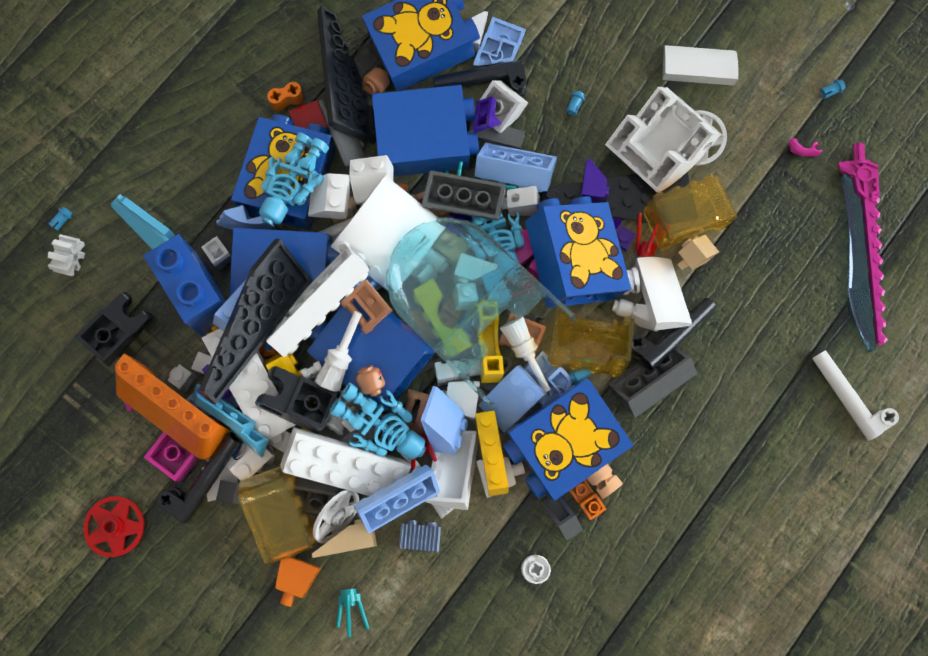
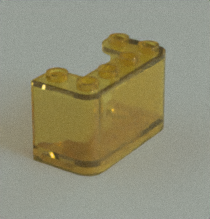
(689, 211)
(591, 344)
(275, 515)

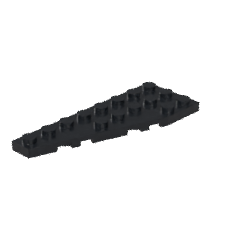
(344, 95)
(626, 195)
(264, 300)

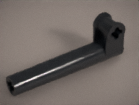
(512, 71)
(651, 354)
(183, 505)

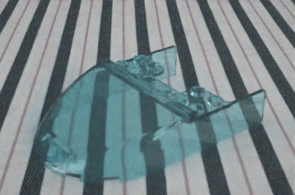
(453, 283)

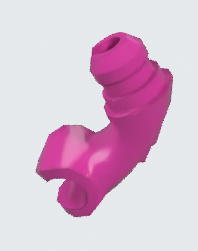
(798, 149)

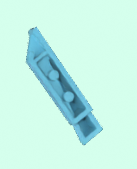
(141, 222)
(235, 420)

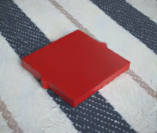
(308, 114)

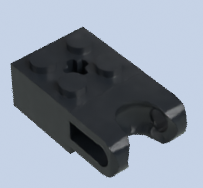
(117, 326)
(292, 400)

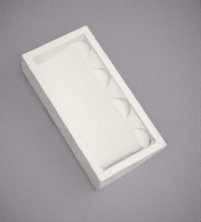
(700, 65)
(662, 293)
(456, 473)

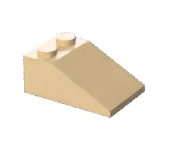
(350, 539)

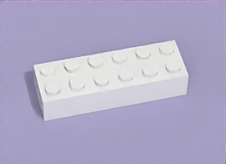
(317, 300)
(248, 386)
(340, 464)

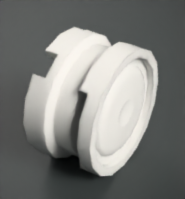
(634, 280)
(535, 569)

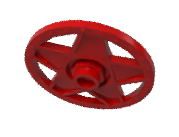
(113, 526)

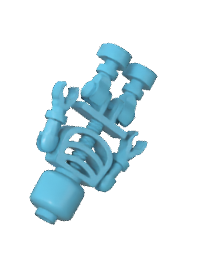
(278, 185)
(503, 236)
(407, 441)

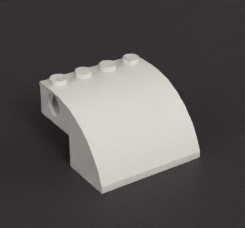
(662, 139)
(381, 225)

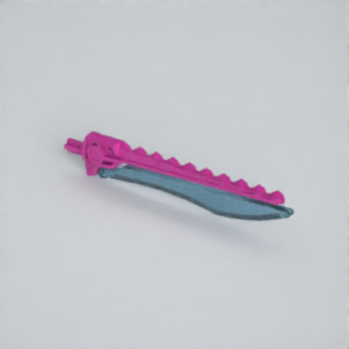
(860, 185)

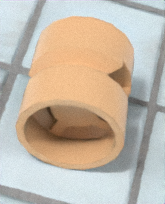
(606, 487)

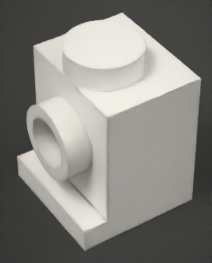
(181, 378)

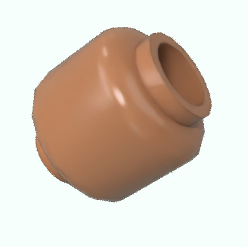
(376, 81)
(370, 380)

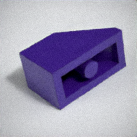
(594, 183)

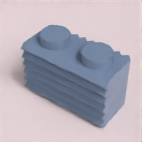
(419, 536)

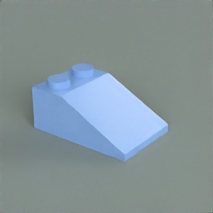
(513, 397)
(443, 423)

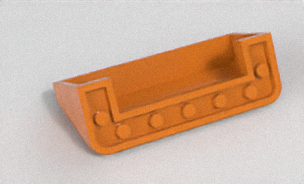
(167, 409)

